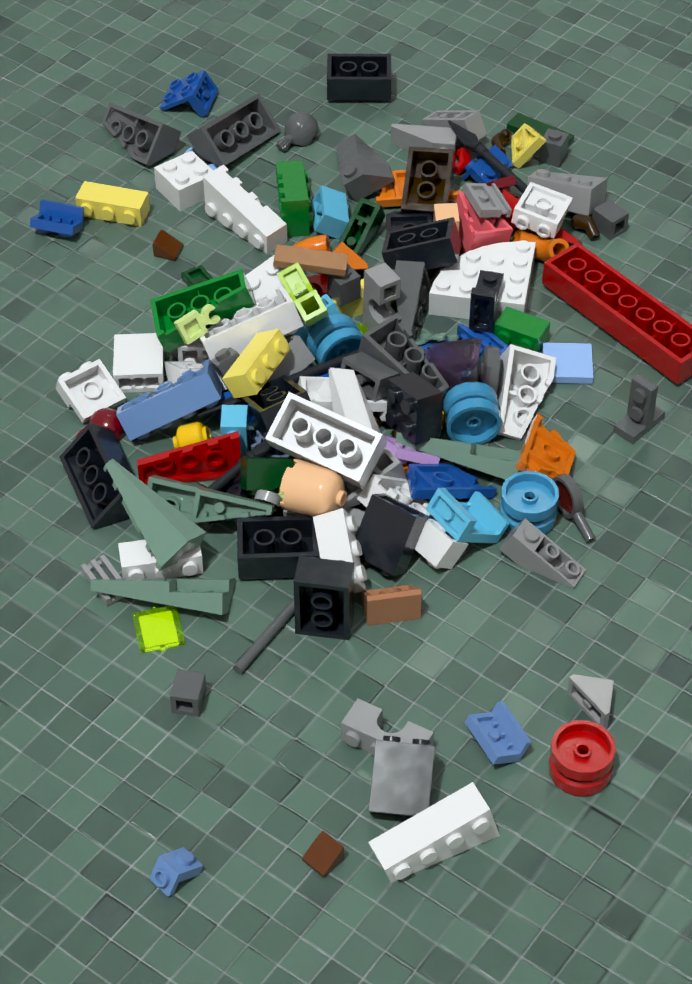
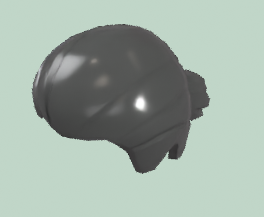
(298, 130)

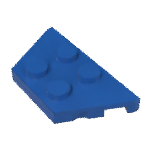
(427, 478)

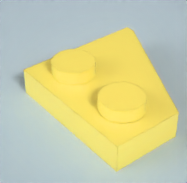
(525, 144)

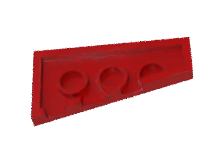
(195, 461)

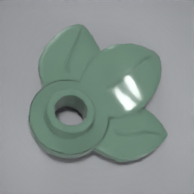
(429, 337)

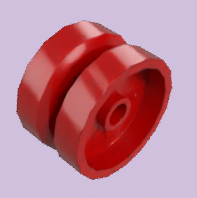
(581, 757)

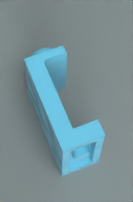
(469, 521)

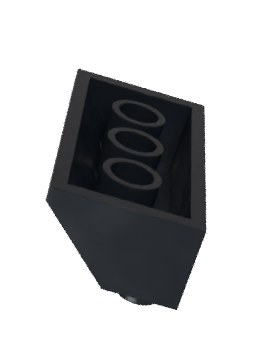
(93, 486)

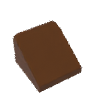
(166, 246)
(324, 854)

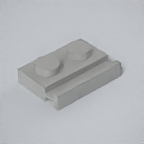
(486, 200)

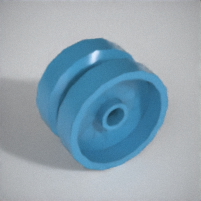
(333, 337)
(472, 413)
(530, 497)

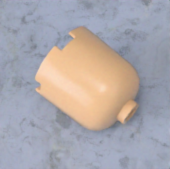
(312, 489)

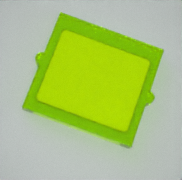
(158, 628)

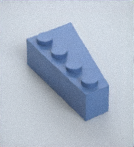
(171, 402)

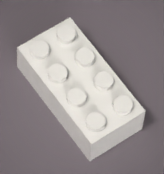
(326, 439)

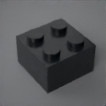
(414, 408)

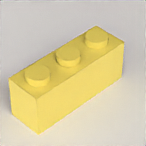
(113, 203)
(256, 363)

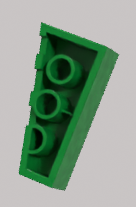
(293, 197)
(225, 293)

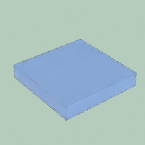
(572, 362)

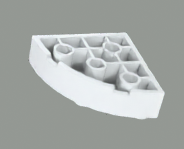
(453, 285)

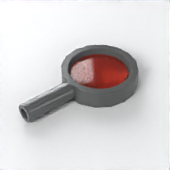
(571, 504)

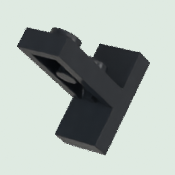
(485, 300)

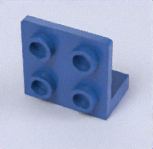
(195, 88)

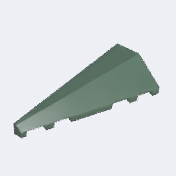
(487, 459)
(206, 504)
(161, 524)
(195, 594)

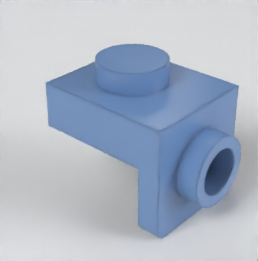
(174, 868)

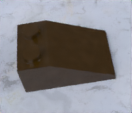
(428, 178)

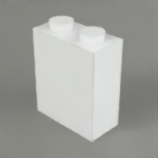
(138, 362)

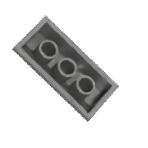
(235, 132)

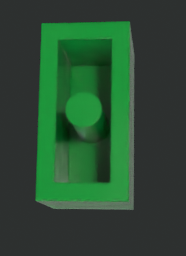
(522, 329)

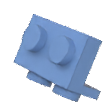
(499, 734)

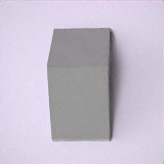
(592, 696)

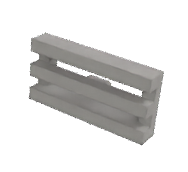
(96, 566)

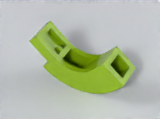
(306, 299)

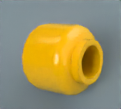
(190, 434)

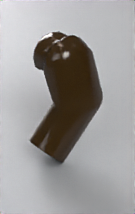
(501, 139)
(585, 222)

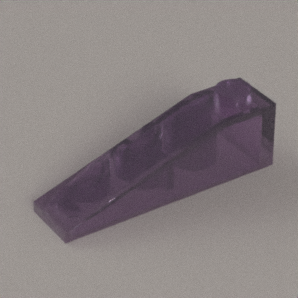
(454, 359)

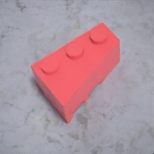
(477, 230)

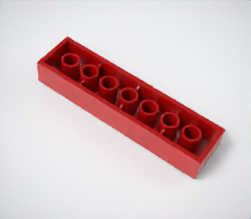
(622, 310)

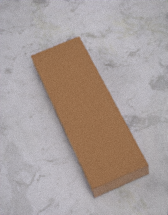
(311, 260)

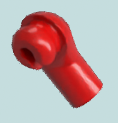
(464, 158)

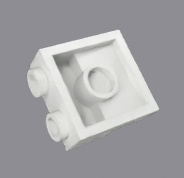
(541, 210)
(89, 389)

